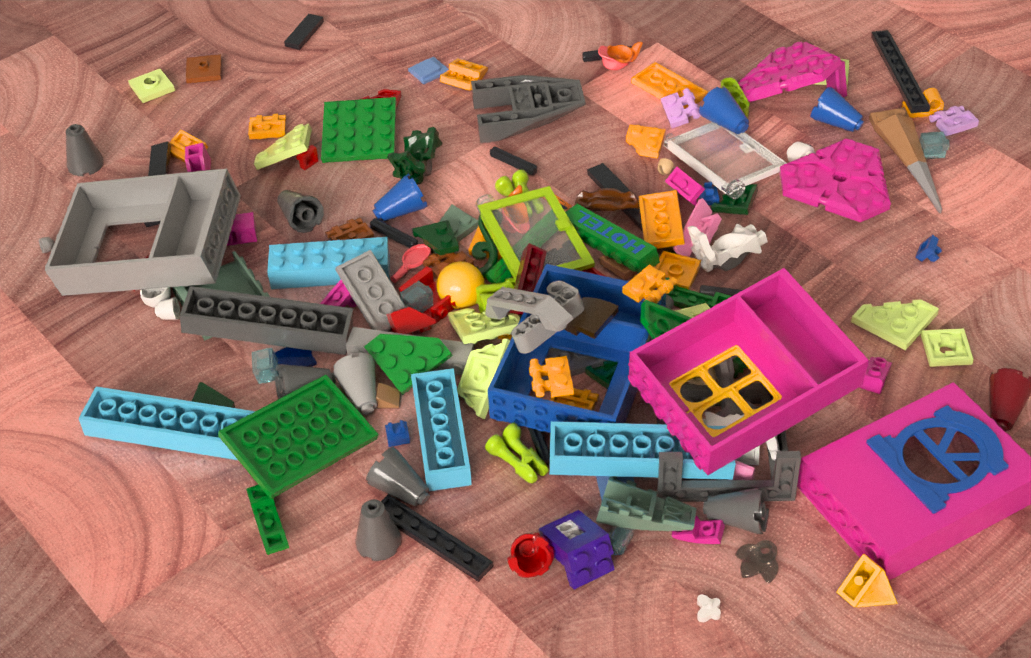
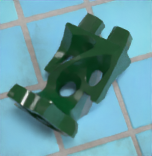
(417, 155)

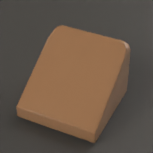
(387, 396)

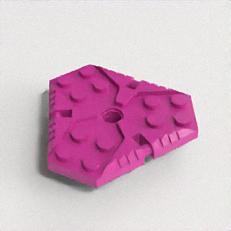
(788, 70)
(841, 177)

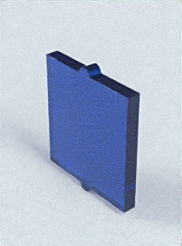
(296, 357)

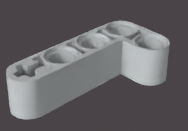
(531, 332)

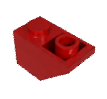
(409, 320)

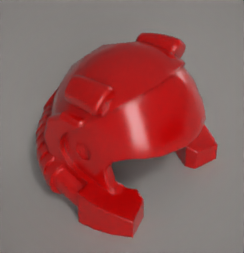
(530, 555)

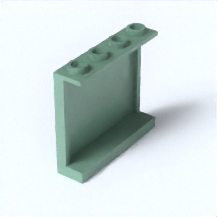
(231, 278)

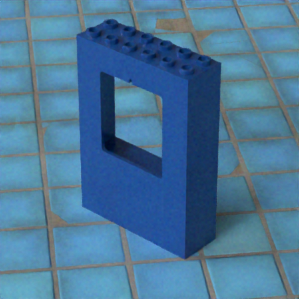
(511, 384)

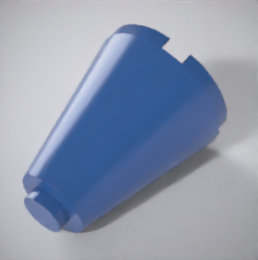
(724, 111)
(837, 111)
(400, 200)

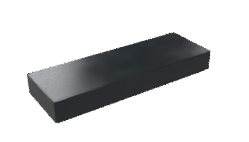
(303, 31)

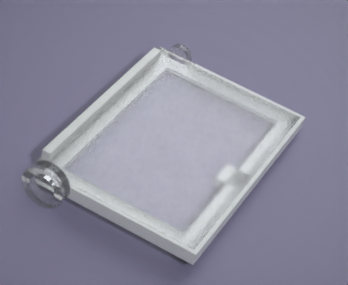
(724, 157)

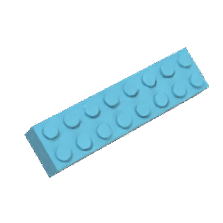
(158, 421)
(619, 450)

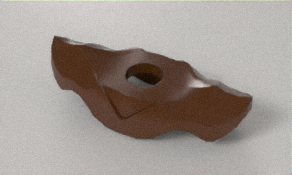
(607, 200)

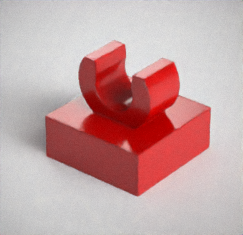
(308, 158)

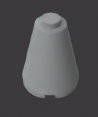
(358, 381)

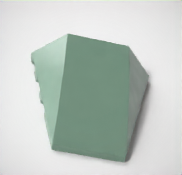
(643, 510)

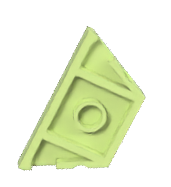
(478, 375)

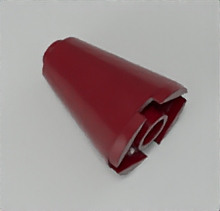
(1008, 396)

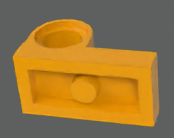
(933, 98)

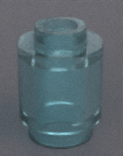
(620, 539)

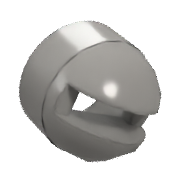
(46, 244)

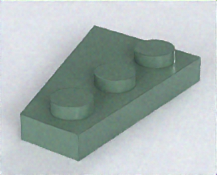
(460, 222)

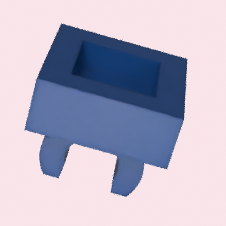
(710, 194)
(929, 249)
(397, 433)

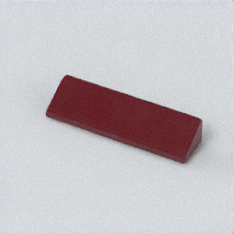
(529, 270)

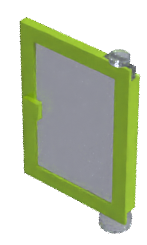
(533, 219)

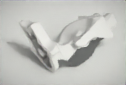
(728, 249)
(731, 414)

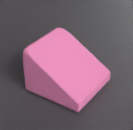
(743, 471)

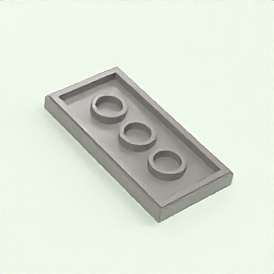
(370, 289)

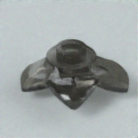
(756, 562)

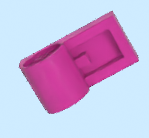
(876, 373)

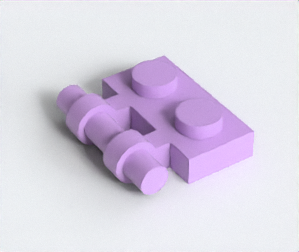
(675, 111)
(954, 120)

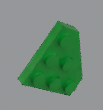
(660, 319)
(406, 355)

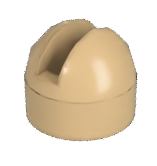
(665, 166)

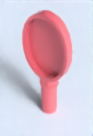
(411, 259)

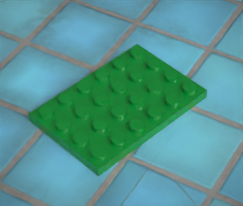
(297, 436)

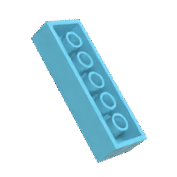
(315, 262)
(441, 430)

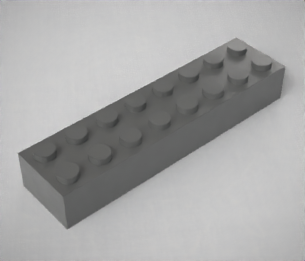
(266, 320)

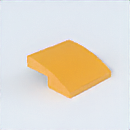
(462, 73)

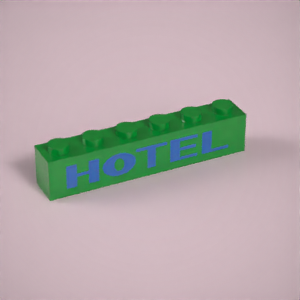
(612, 240)

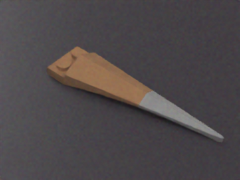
(901, 136)

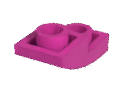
(703, 532)

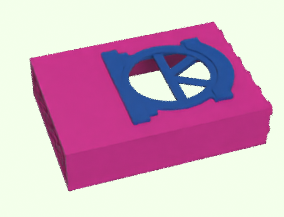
(893, 513)

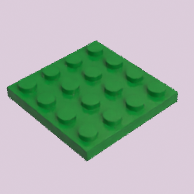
(358, 129)

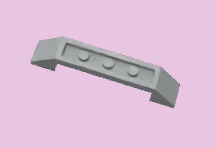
(550, 312)

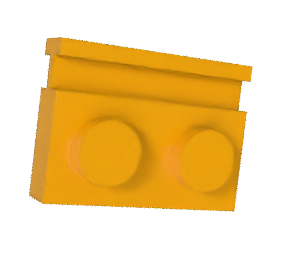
(182, 140)

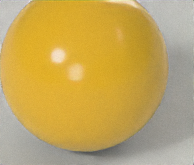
(460, 282)

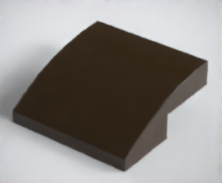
(594, 318)

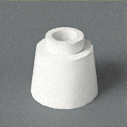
(168, 309)

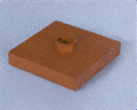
(203, 68)

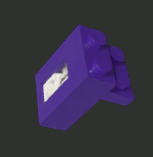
(580, 547)

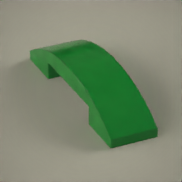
(687, 298)
(267, 520)

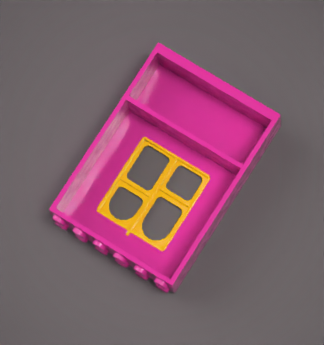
(780, 339)

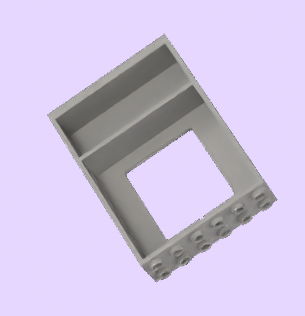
(188, 247)

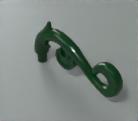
(480, 247)

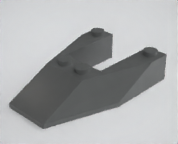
(533, 103)

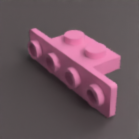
(704, 221)

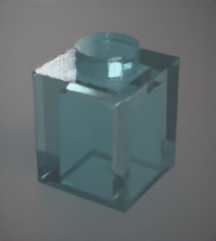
(934, 145)
(417, 297)
(264, 365)

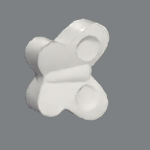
(709, 608)

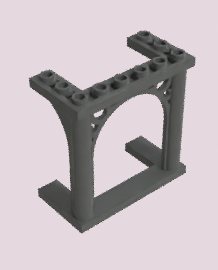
(783, 470)

